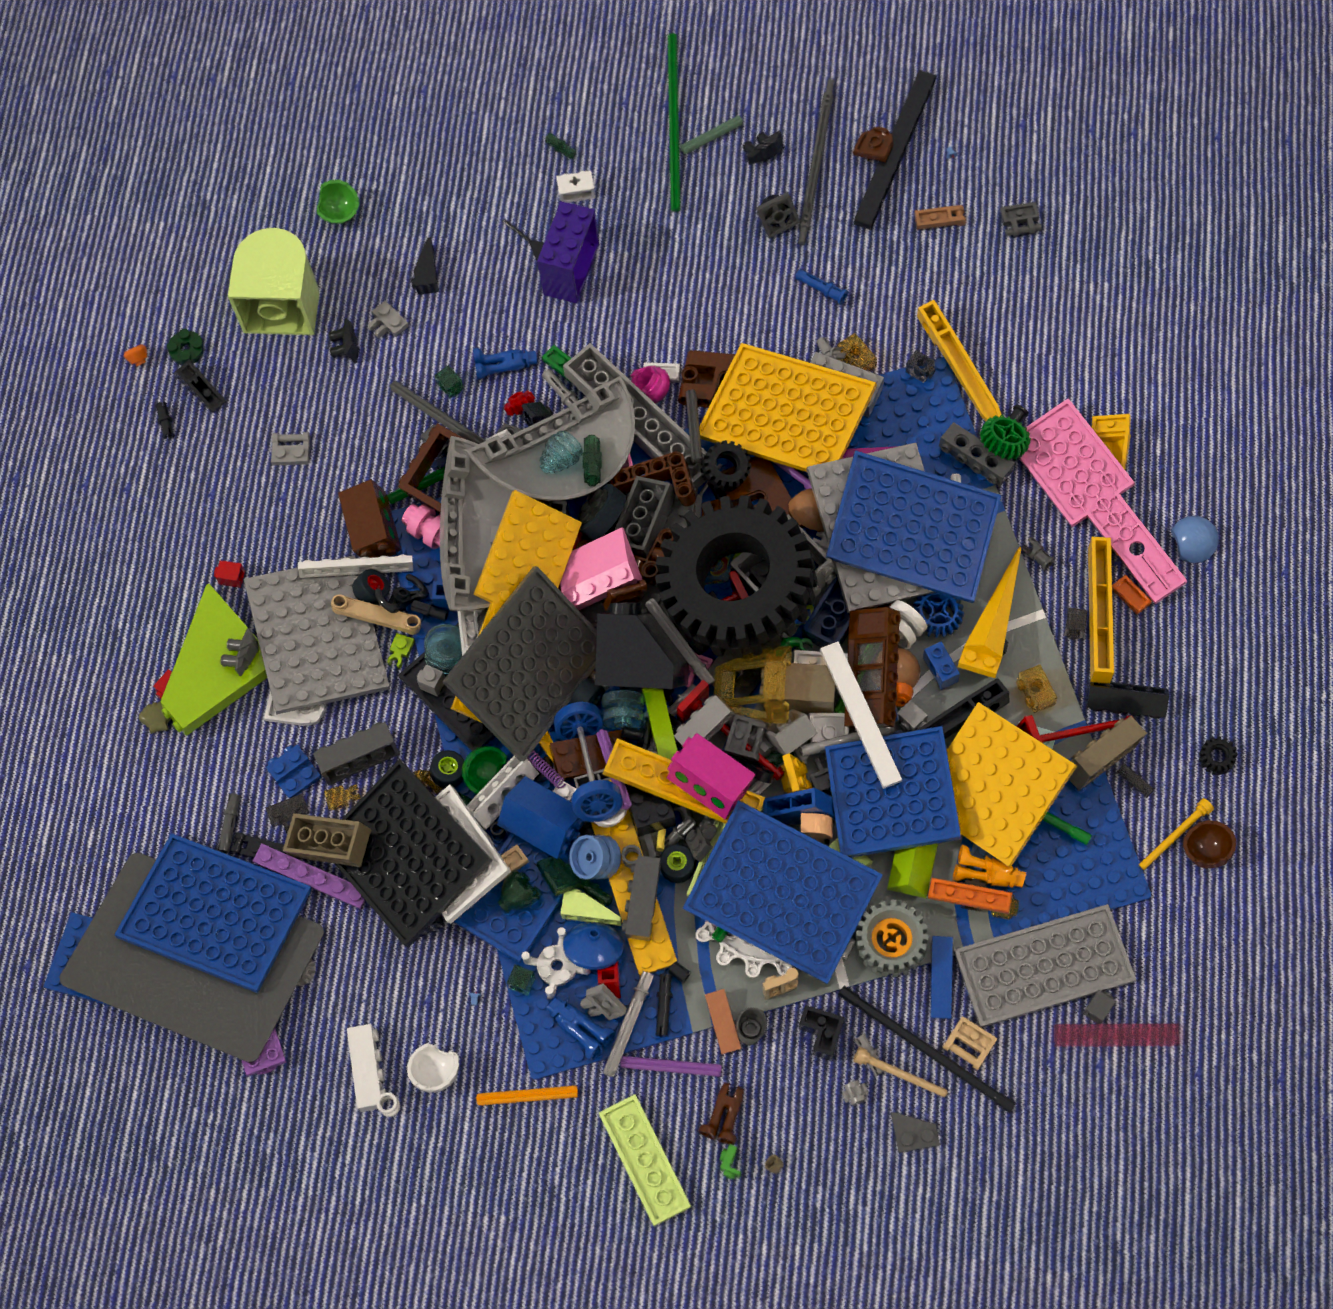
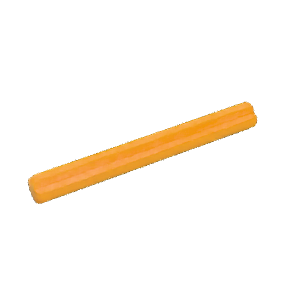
(527, 1095)

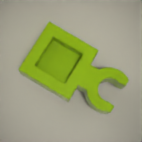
(400, 648)

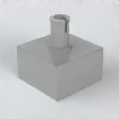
(791, 735)

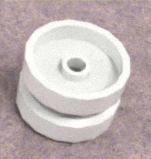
(911, 624)

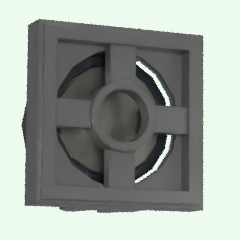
(775, 211)

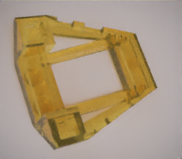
(773, 689)

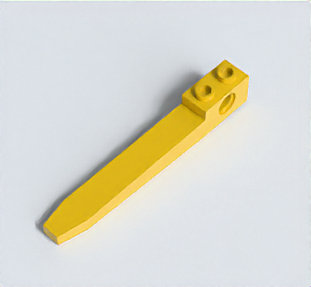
(958, 359)

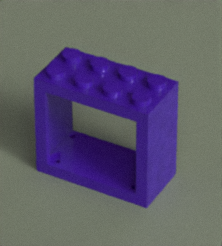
(568, 252)

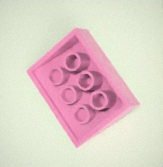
(599, 567)

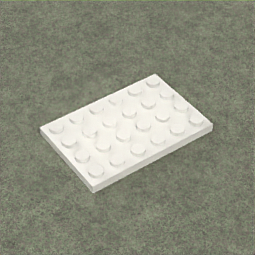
(491, 875)

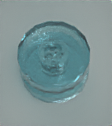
(443, 647)
(622, 709)

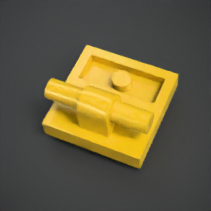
(795, 775)

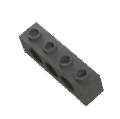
(972, 445)

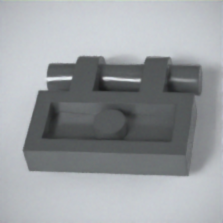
(1018, 214)

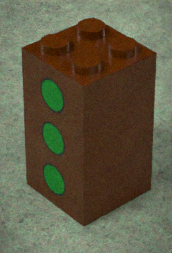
(369, 520)

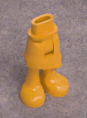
(996, 871)

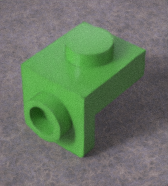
(727, 1158)

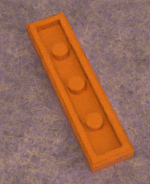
(970, 895)

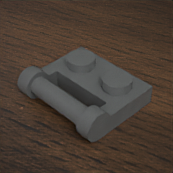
(739, 737)

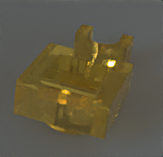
(338, 797)

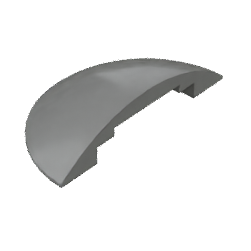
(516, 457)
(468, 511)

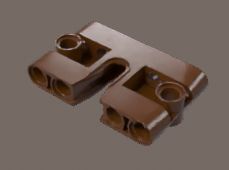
(707, 373)
(761, 483)

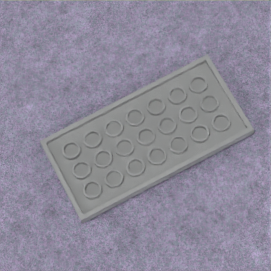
(1044, 966)

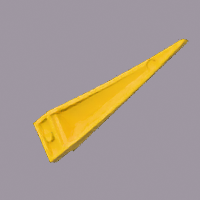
(1115, 434)
(986, 642)

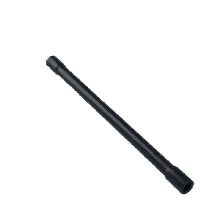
(997, 1097)

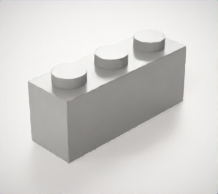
(706, 720)

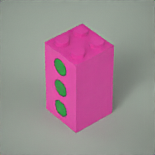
(709, 775)

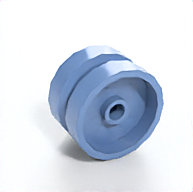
(595, 857)

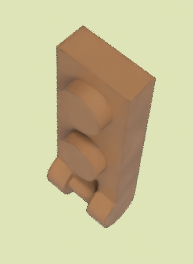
(940, 217)

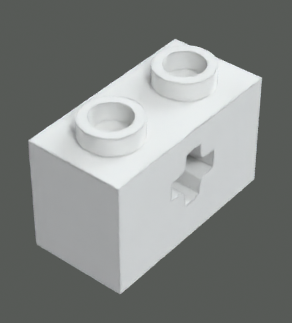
(576, 186)

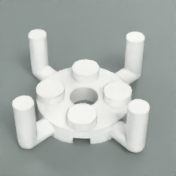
(544, 965)

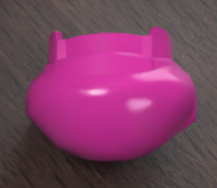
(652, 382)

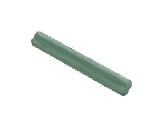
(711, 134)

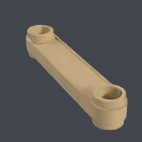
(375, 614)

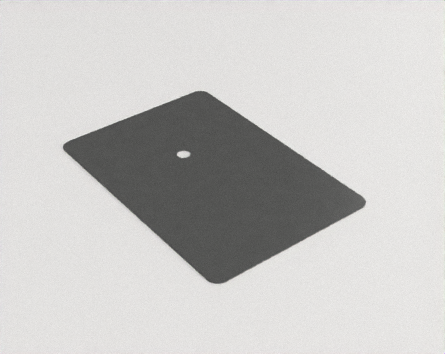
(177, 994)

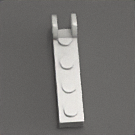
(366, 1071)

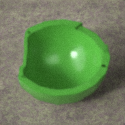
(337, 202)

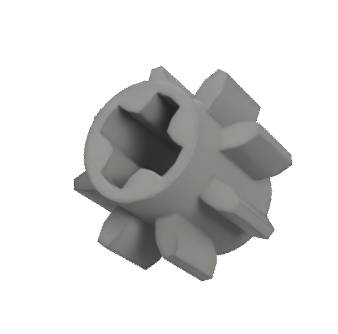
(855, 1092)

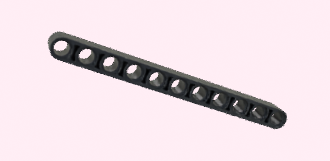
(901, 136)

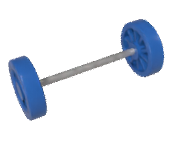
(597, 798)

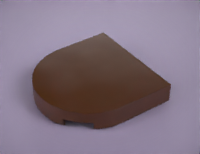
(874, 144)

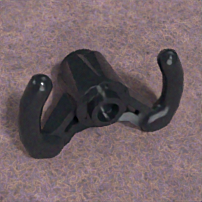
(401, 596)

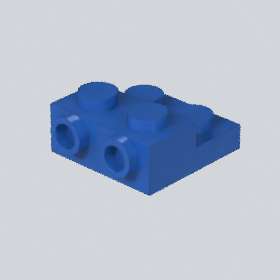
(293, 771)

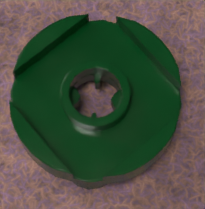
(183, 338)

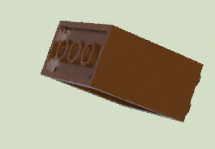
(420, 465)

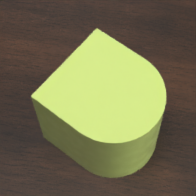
(273, 285)

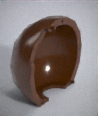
(1209, 844)

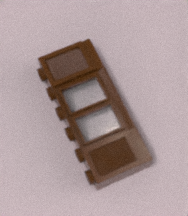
(874, 661)

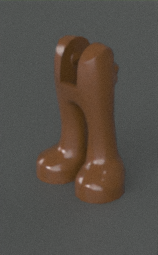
(722, 1102)

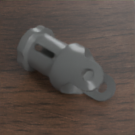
(1038, 554)

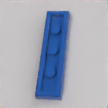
(941, 977)

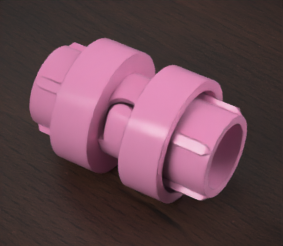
(423, 523)

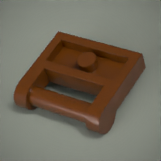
(630, 593)

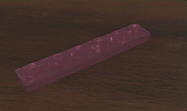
(1116, 1035)

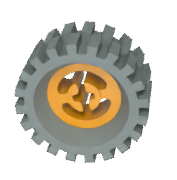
(877, 923)

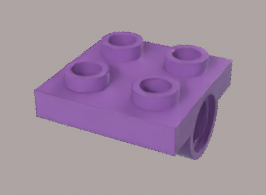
(269, 1058)

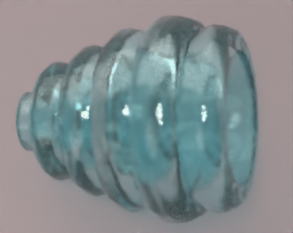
(560, 452)

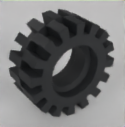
(1209, 763)

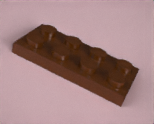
(569, 756)

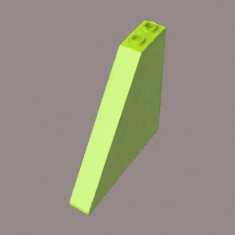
(199, 682)

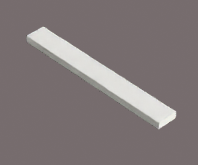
(861, 715)

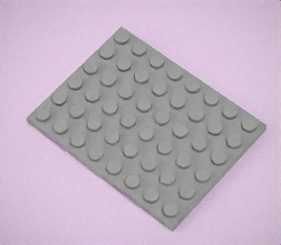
(860, 587)
(306, 646)

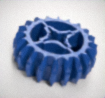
(948, 623)

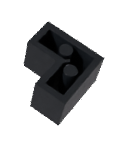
(826, 1027)

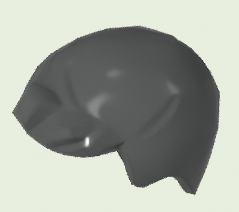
(751, 1025)

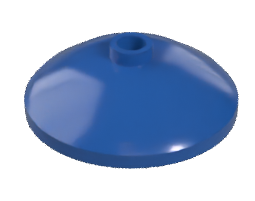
(593, 945)

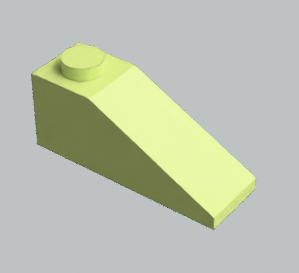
(581, 907)

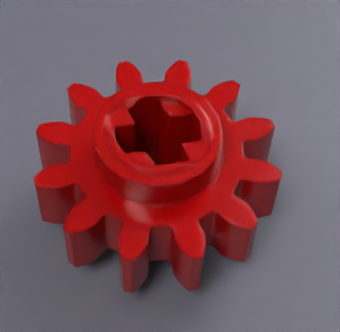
(516, 400)

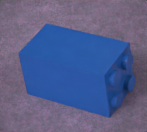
(540, 817)

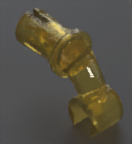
(424, 776)

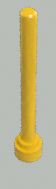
(1203, 808)

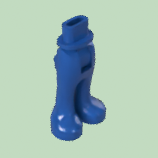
(511, 361)
(571, 1018)

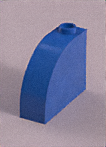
(789, 806)

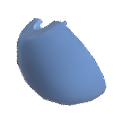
(1195, 538)

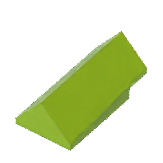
(912, 870)

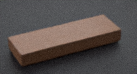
(722, 1021)

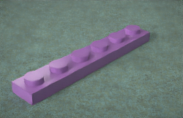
(308, 874)

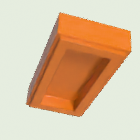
(1131, 594)

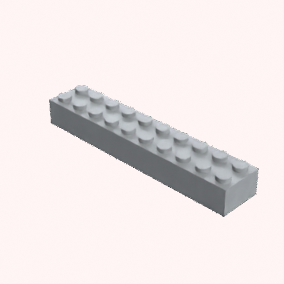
(653, 427)

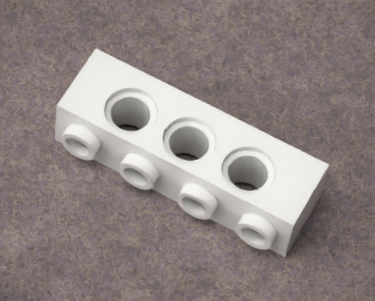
(489, 801)

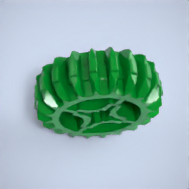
(1005, 437)

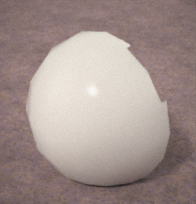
(432, 1068)

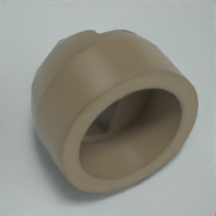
(774, 1164)

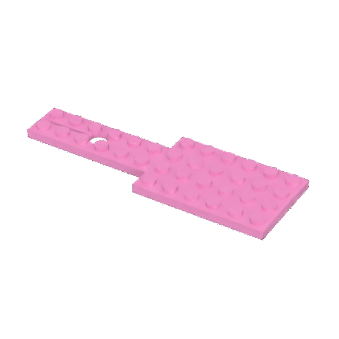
(1088, 482)

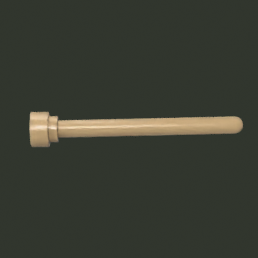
(863, 1057)

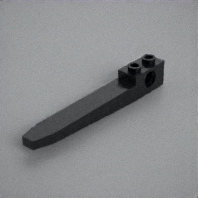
(992, 696)

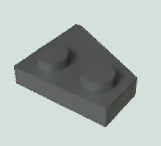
(913, 1133)

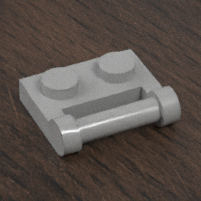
(290, 453)

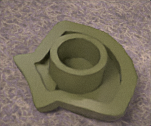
(154, 718)

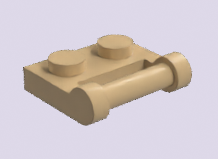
(776, 985)
(973, 1037)

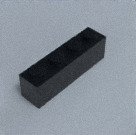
(1128, 698)

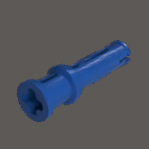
(827, 289)

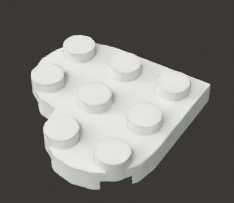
(300, 717)

